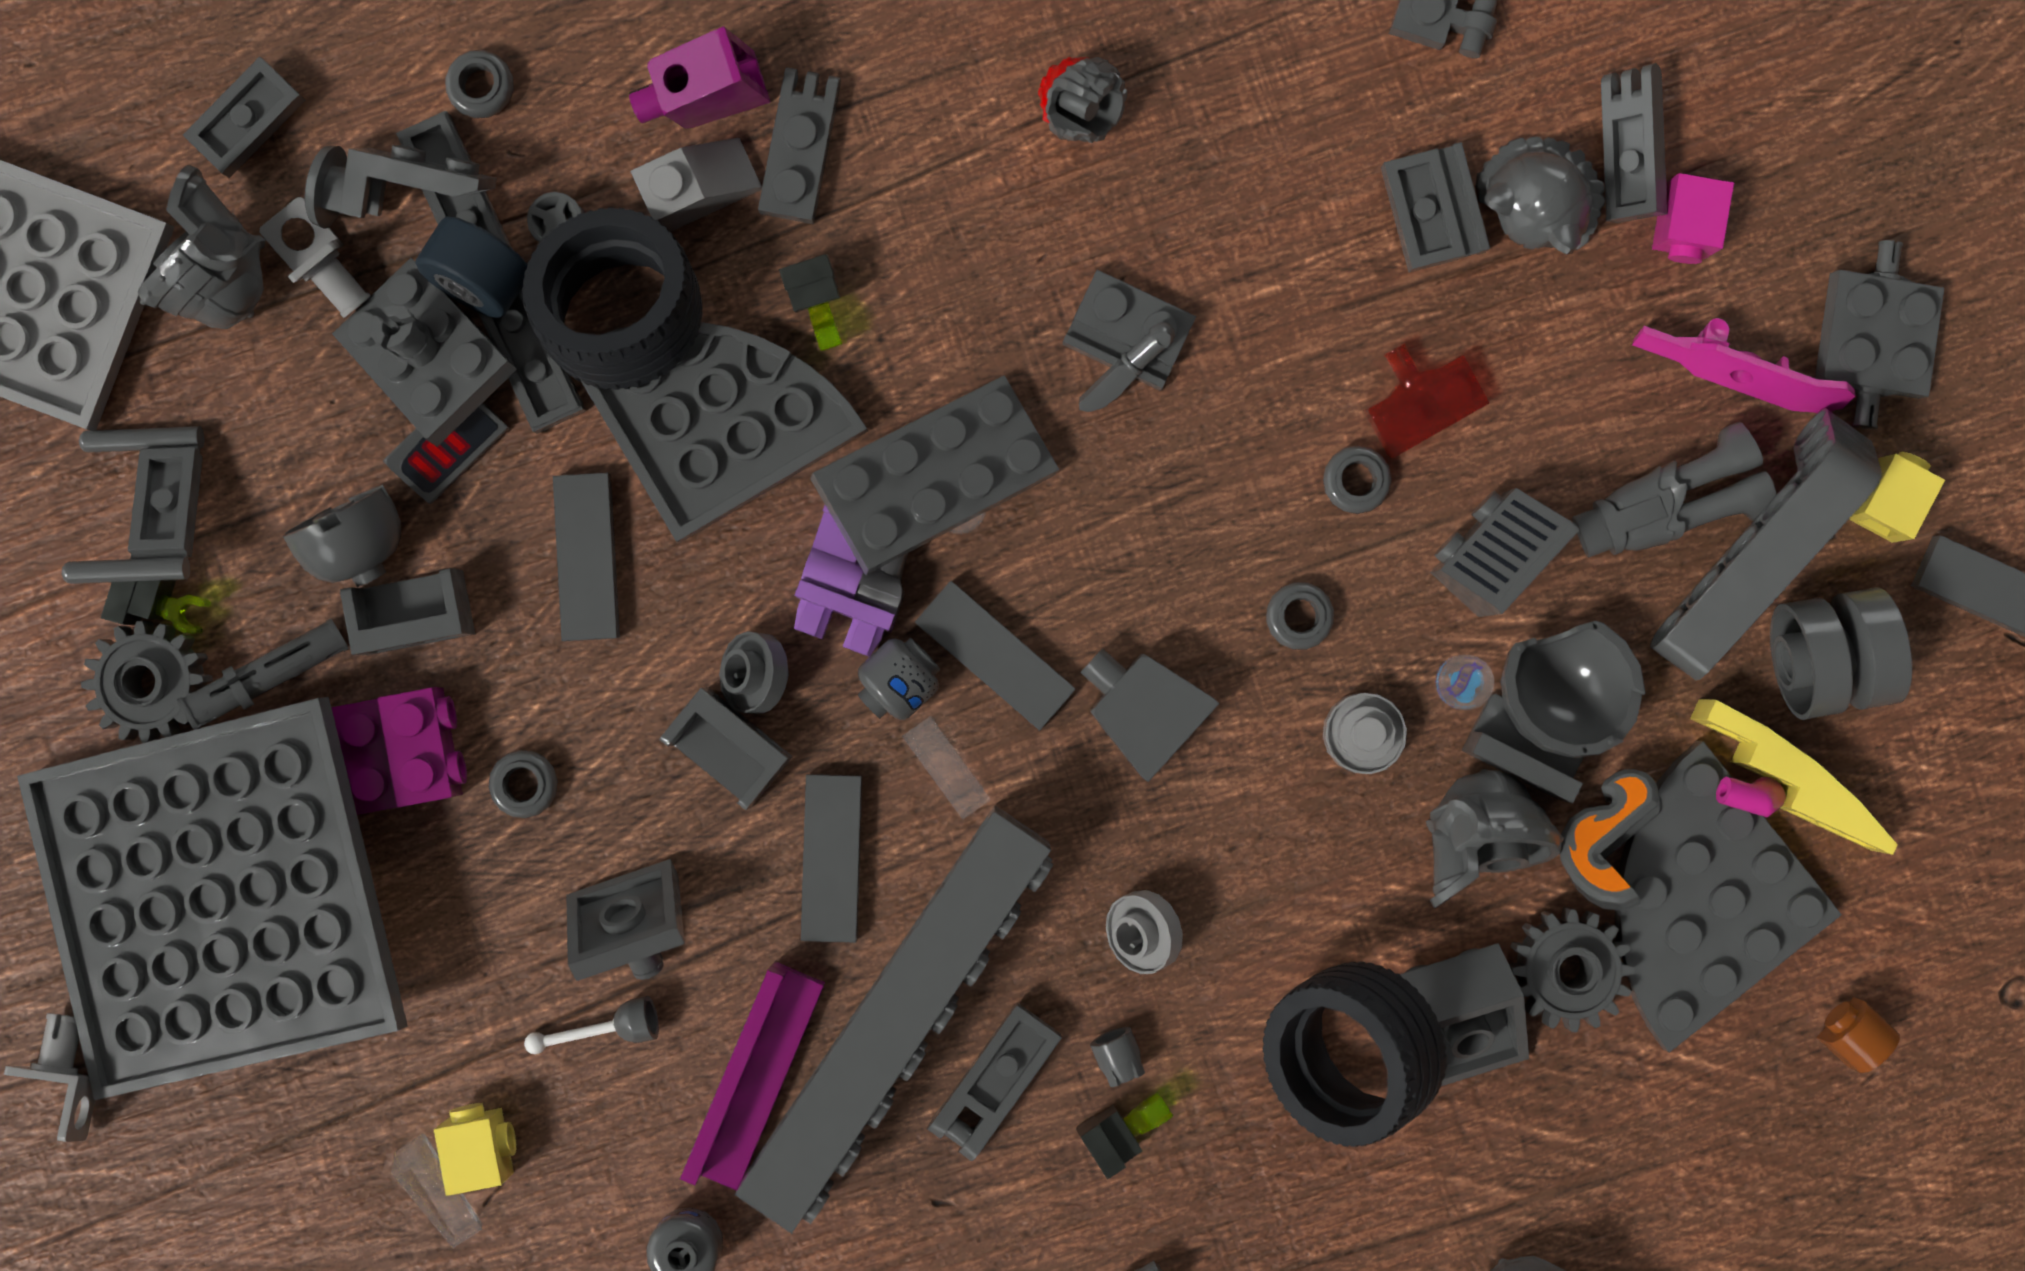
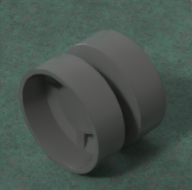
(1840, 653)

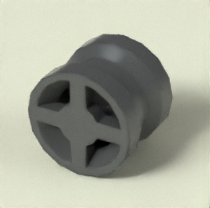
(549, 212)

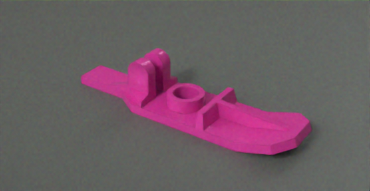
(1745, 372)

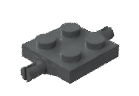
(1879, 334)

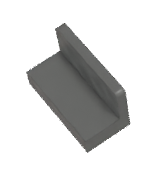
(1500, 745)

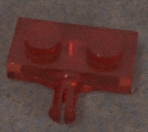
(1423, 401)

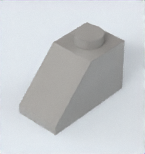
(696, 181)

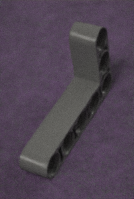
(1832, 482)

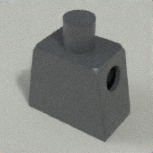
(1146, 709)

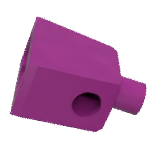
(701, 81)

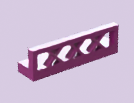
(753, 1077)

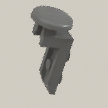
(358, 182)

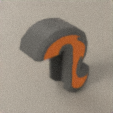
(1603, 829)

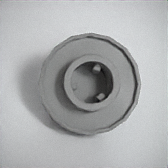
(1364, 733)
(1144, 932)

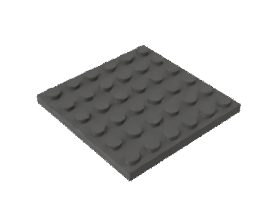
(212, 899)

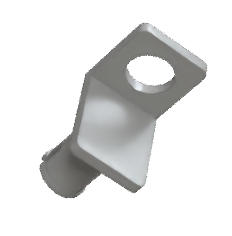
(316, 262)
(56, 1065)

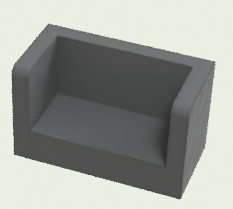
(407, 613)
(727, 746)

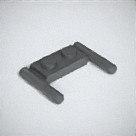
(162, 504)

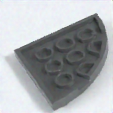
(725, 426)
(1715, 902)

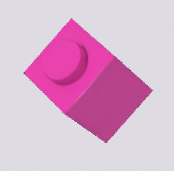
(1694, 218)

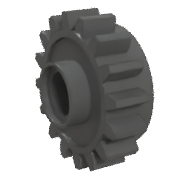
(120, 673)
(1596, 981)

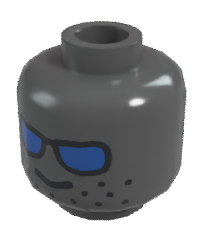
(898, 679)
(690, 1230)

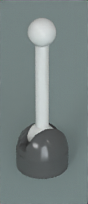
(633, 1021)

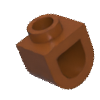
(1859, 1036)

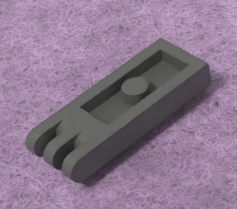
(1634, 144)
(799, 148)

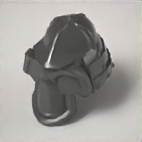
(210, 268)
(1487, 827)

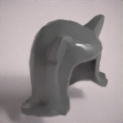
(1542, 193)

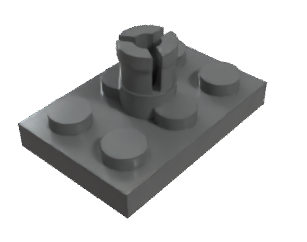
(424, 353)

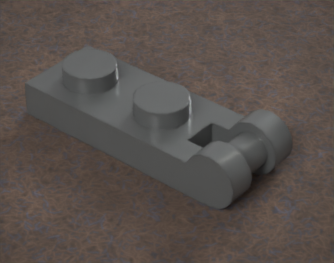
(995, 1080)

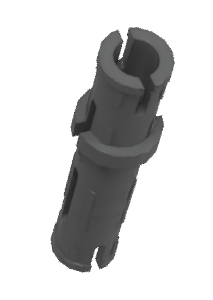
(262, 674)

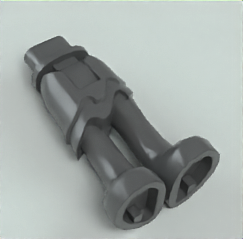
(1652, 507)

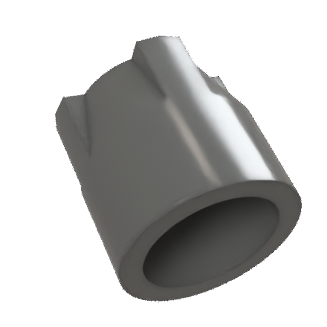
(1118, 1056)

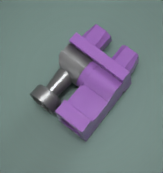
(837, 584)

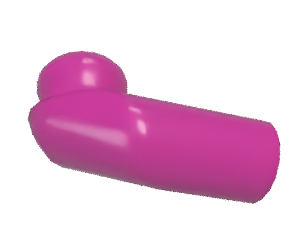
(1759, 797)

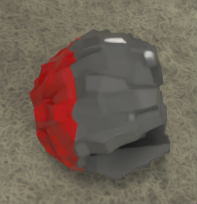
(1082, 98)

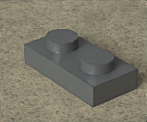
(244, 117)

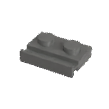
(1435, 207)
(1117, 318)

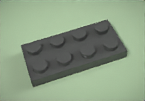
(934, 474)

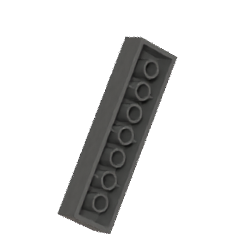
(889, 1026)

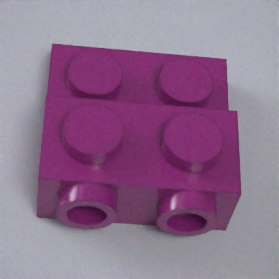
(400, 749)

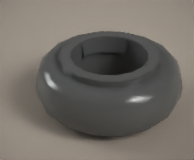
(463, 68)
(1380, 475)
(1322, 607)
(500, 789)

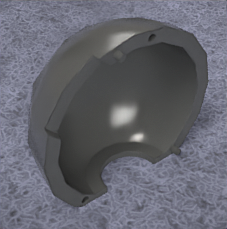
(1573, 690)

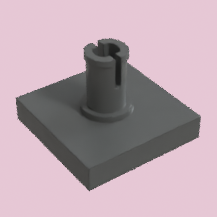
(625, 922)

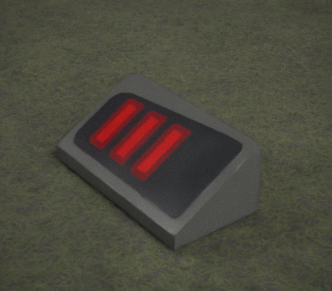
(434, 469)

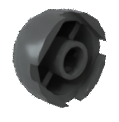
(348, 539)

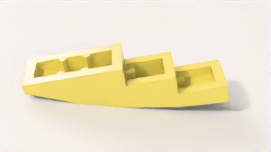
(1808, 787)

